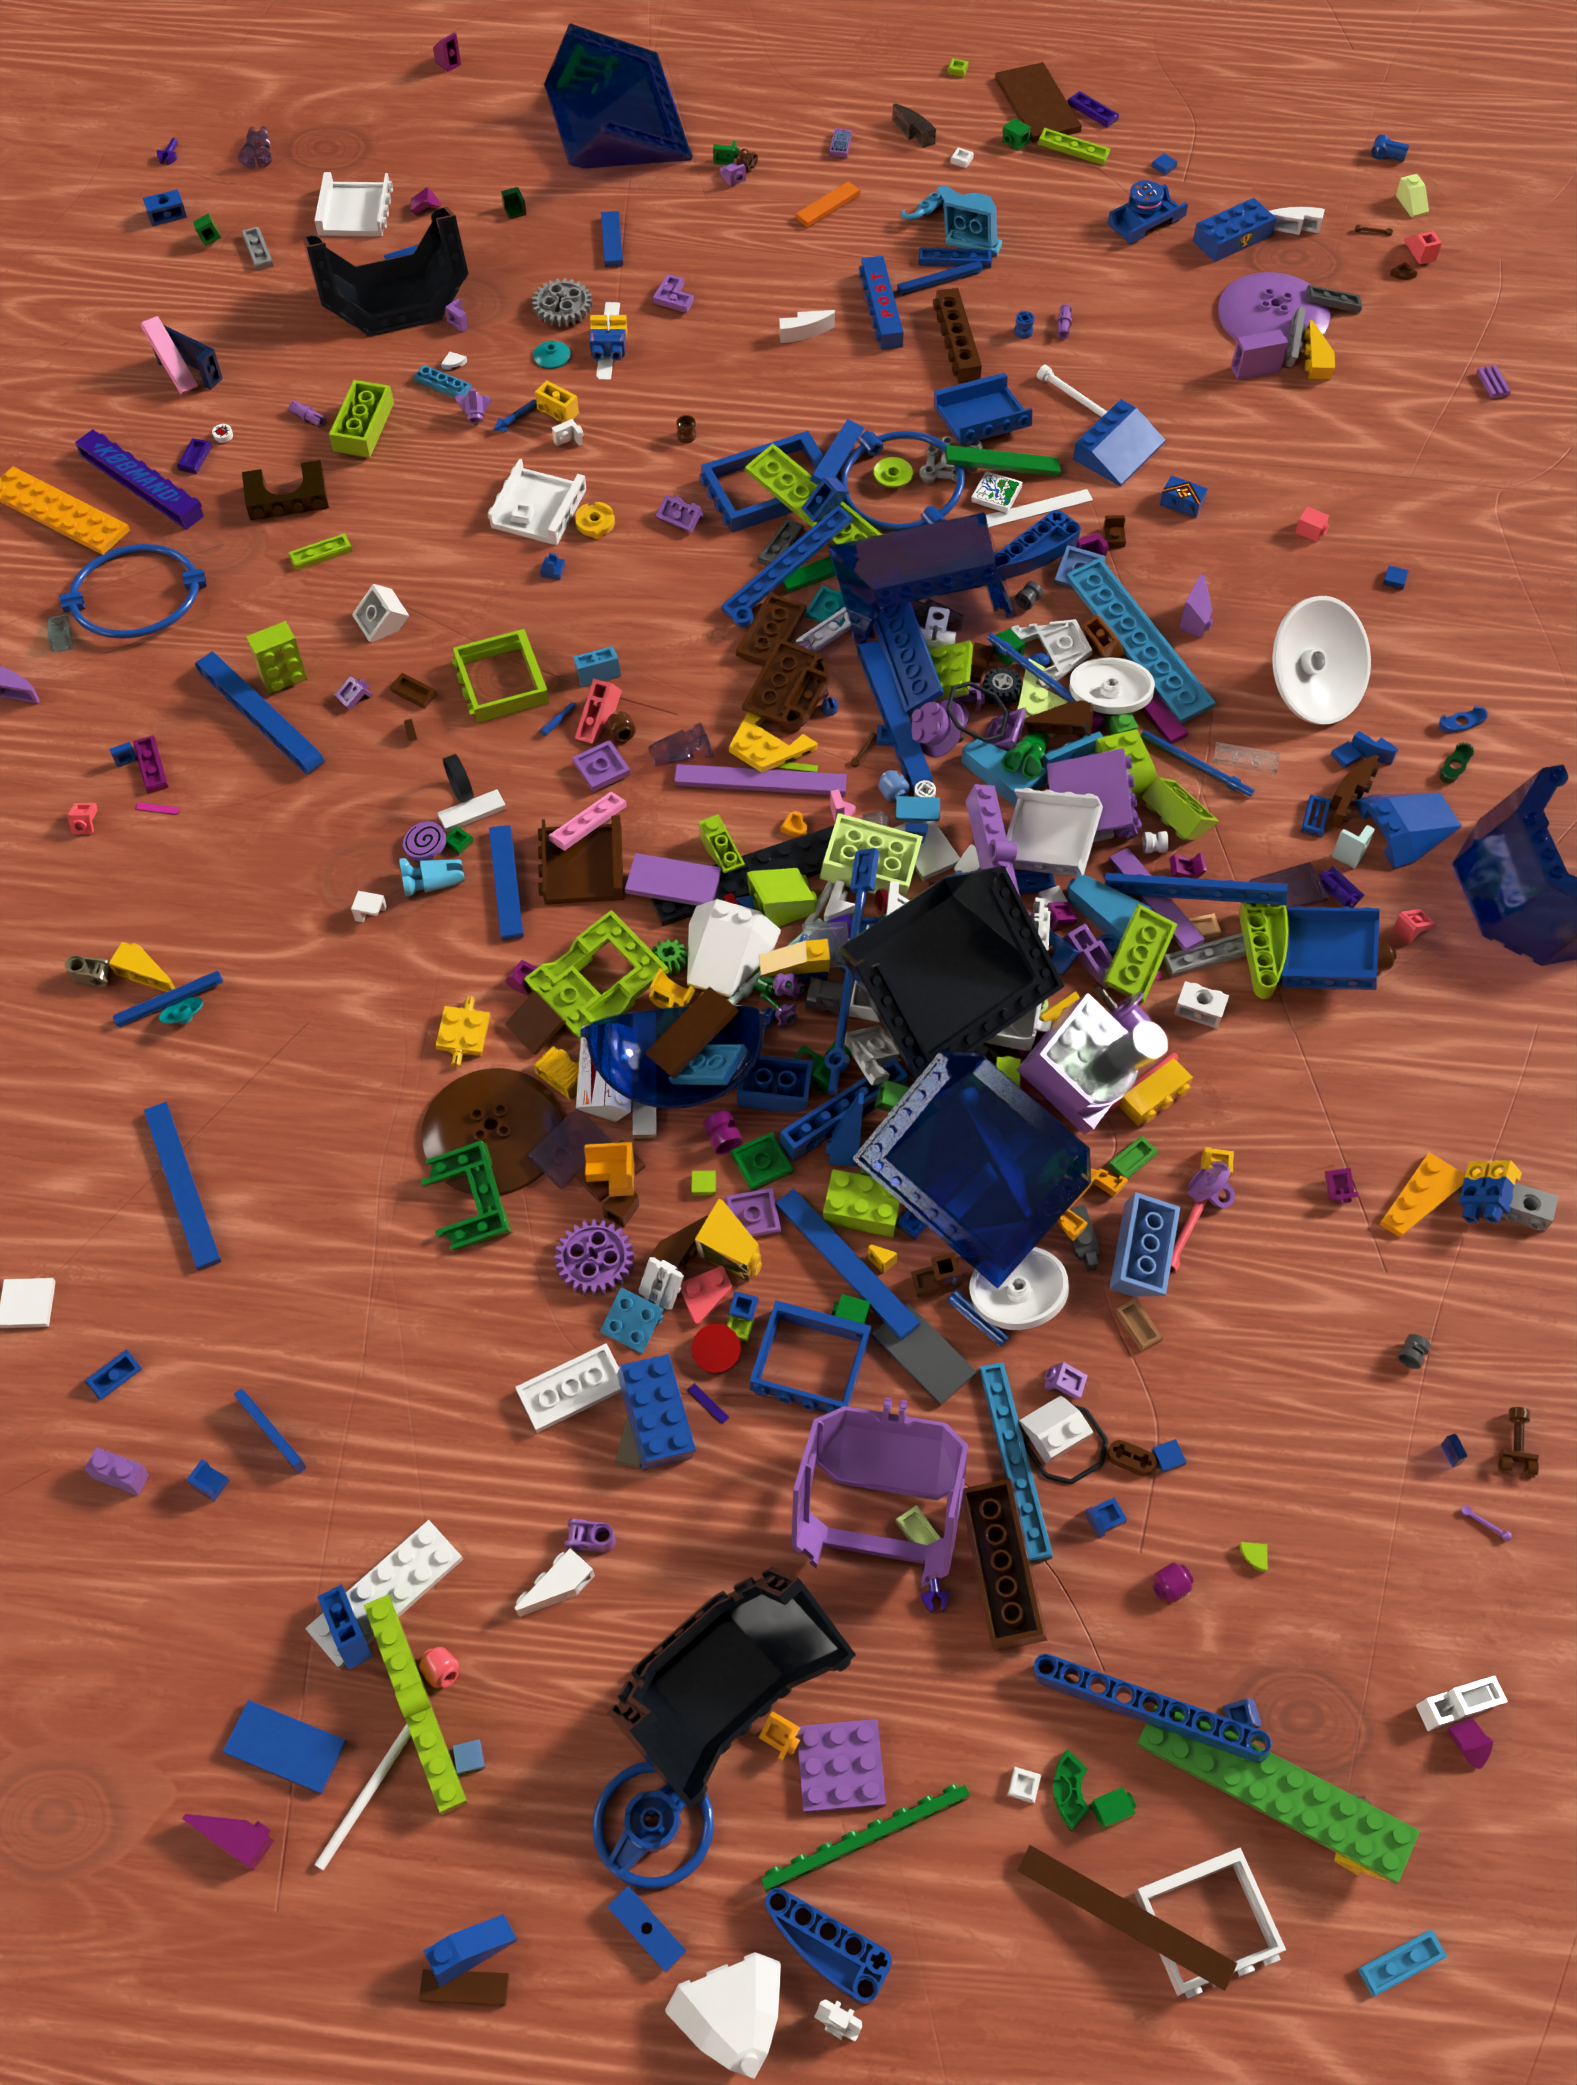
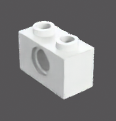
(1208, 1013)

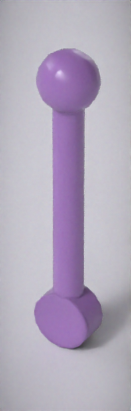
(1467, 1511)

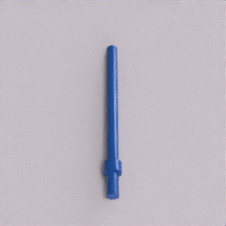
(1006, 649)
(1232, 782)

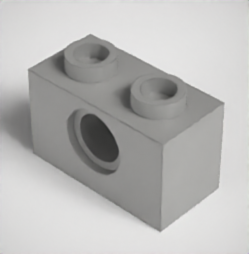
(1541, 1204)

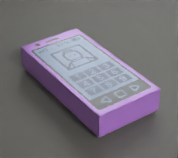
(840, 143)

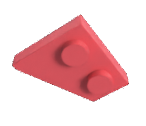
(705, 1292)

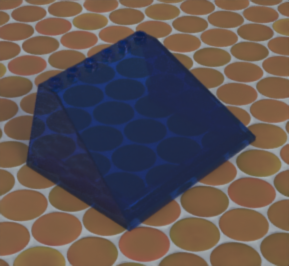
(612, 103)
(916, 567)
(977, 1162)

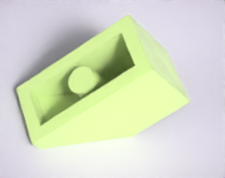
(1413, 195)

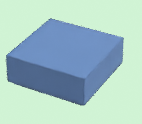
(468, 1757)

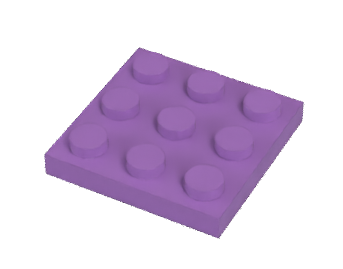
(841, 1766)

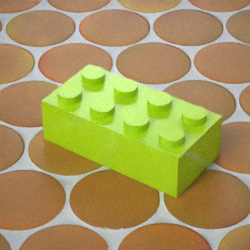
(361, 418)

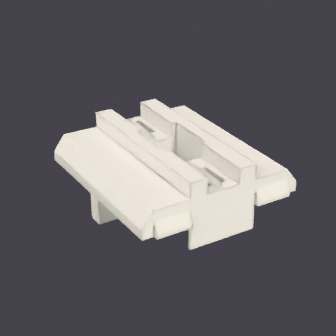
(652, 1290)
(838, 2021)

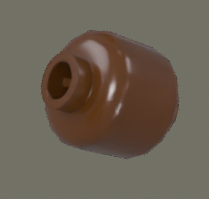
(620, 727)
(1386, 956)

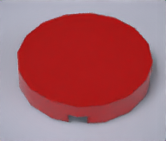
(716, 1348)

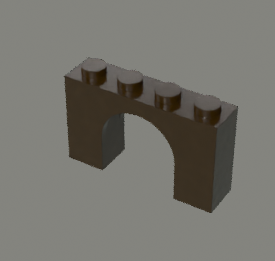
(308, 497)

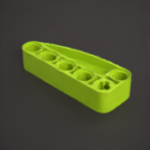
(1272, 936)

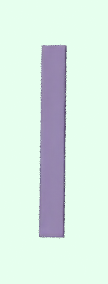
(754, 780)

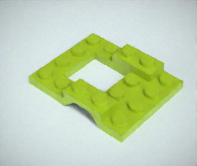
(574, 996)

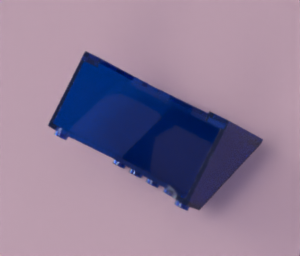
(1518, 876)

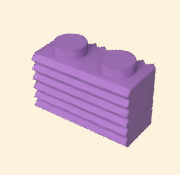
(117, 1471)

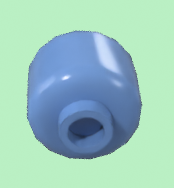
(892, 785)

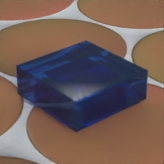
(1454, 1450)

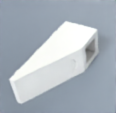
(560, 1583)

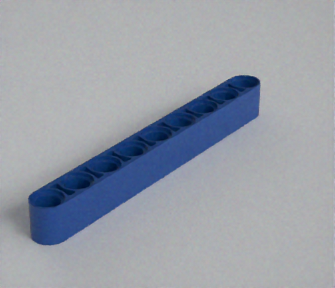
(260, 713)
(893, 713)
(1159, 1718)

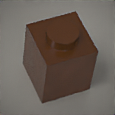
(621, 1208)

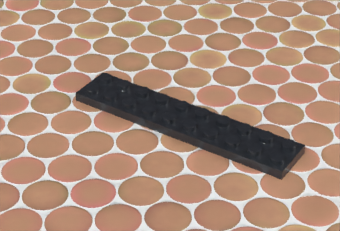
(803, 852)

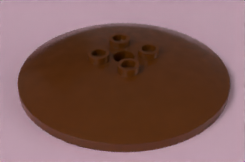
(510, 1098)

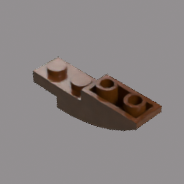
(1353, 788)

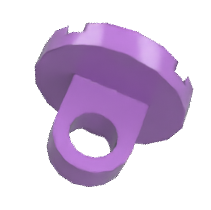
(1209, 1183)

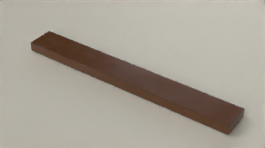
(1128, 1918)

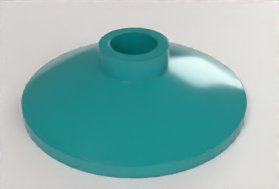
(551, 354)
(181, 1011)

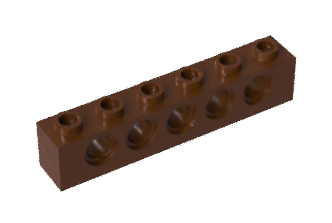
(958, 335)

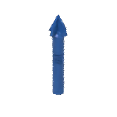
(501, 425)

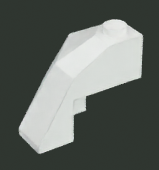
(731, 2012)

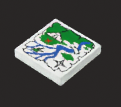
(996, 492)

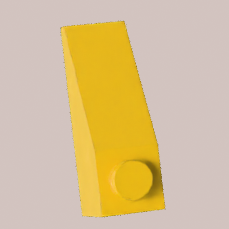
(799, 958)
(136, 965)

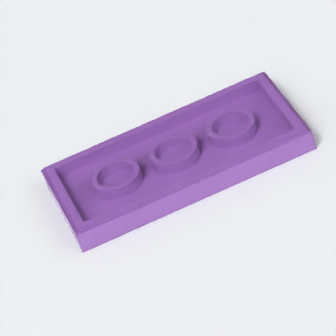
(672, 880)

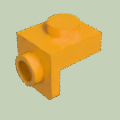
(780, 1734)

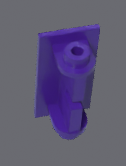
(1341, 888)

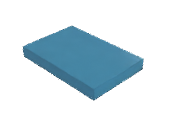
(712, 1066)

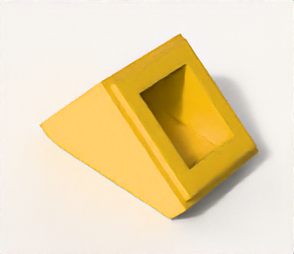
(882, 1258)

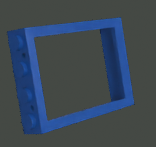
(763, 511)

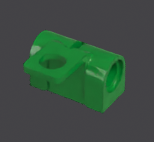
(820, 1073)

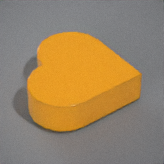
(794, 825)

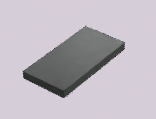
(927, 1359)

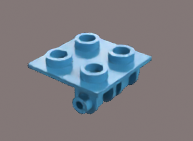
(632, 1320)

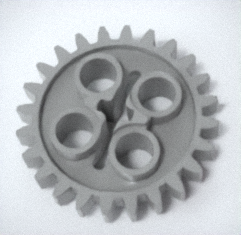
(562, 302)

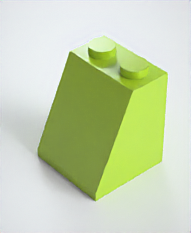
(781, 895)

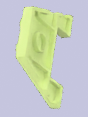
(1036, 698)

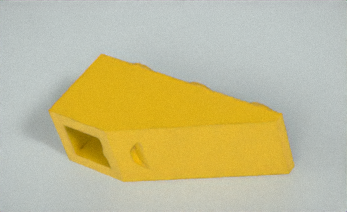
(1320, 355)

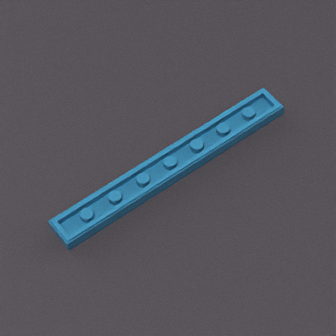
(1015, 1458)

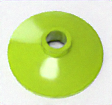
(893, 472)

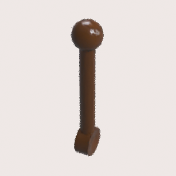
(1388, 231)
(855, 761)

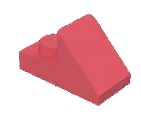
(1412, 923)

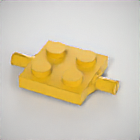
(462, 1031)

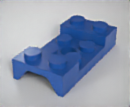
(1133, 225)

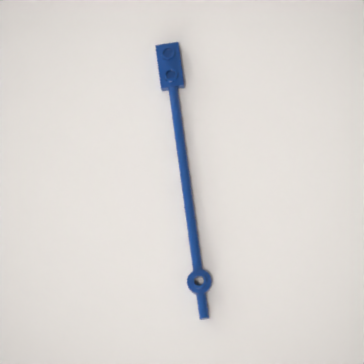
(862, 881)

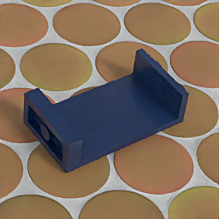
(197, 356)

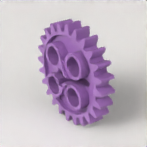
(605, 1273)

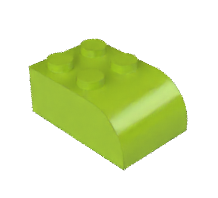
(1142, 765)

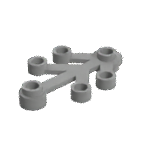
(931, 472)

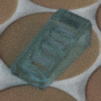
(60, 635)

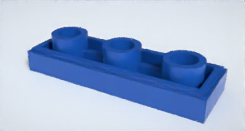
(634, 1916)

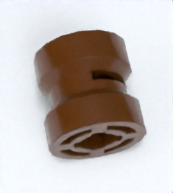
(686, 429)

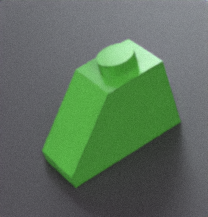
(1119, 723)

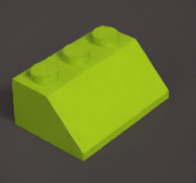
(1178, 809)

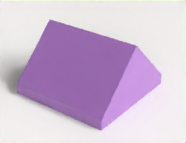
(1012, 730)

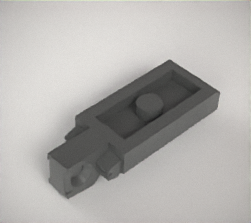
(1086, 1244)

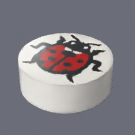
(222, 433)

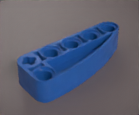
(1039, 544)
(830, 1956)

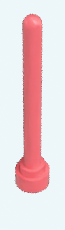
(1185, 1233)

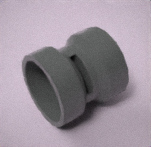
(1031, 592)
(1414, 1351)

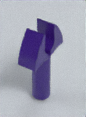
(168, 154)
(935, 1590)

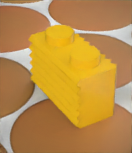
(558, 1071)

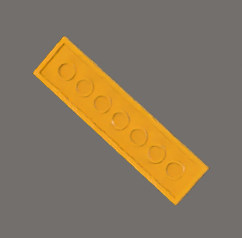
(60, 511)

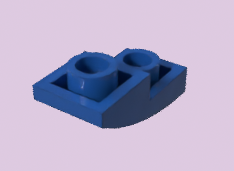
(1368, 748)

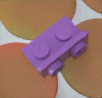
(679, 514)

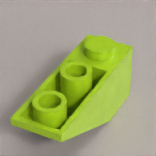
(719, 844)

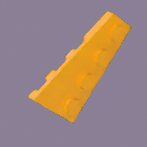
(1423, 1194)

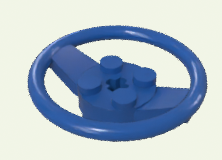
(639, 1838)

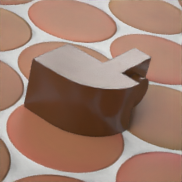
(941, 1276)

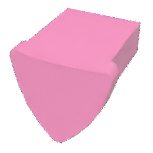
(839, 806)

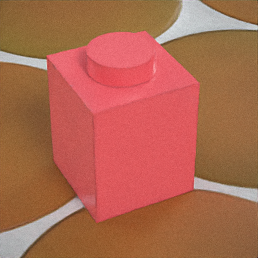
(1312, 524)

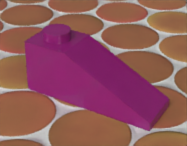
(236, 1836)

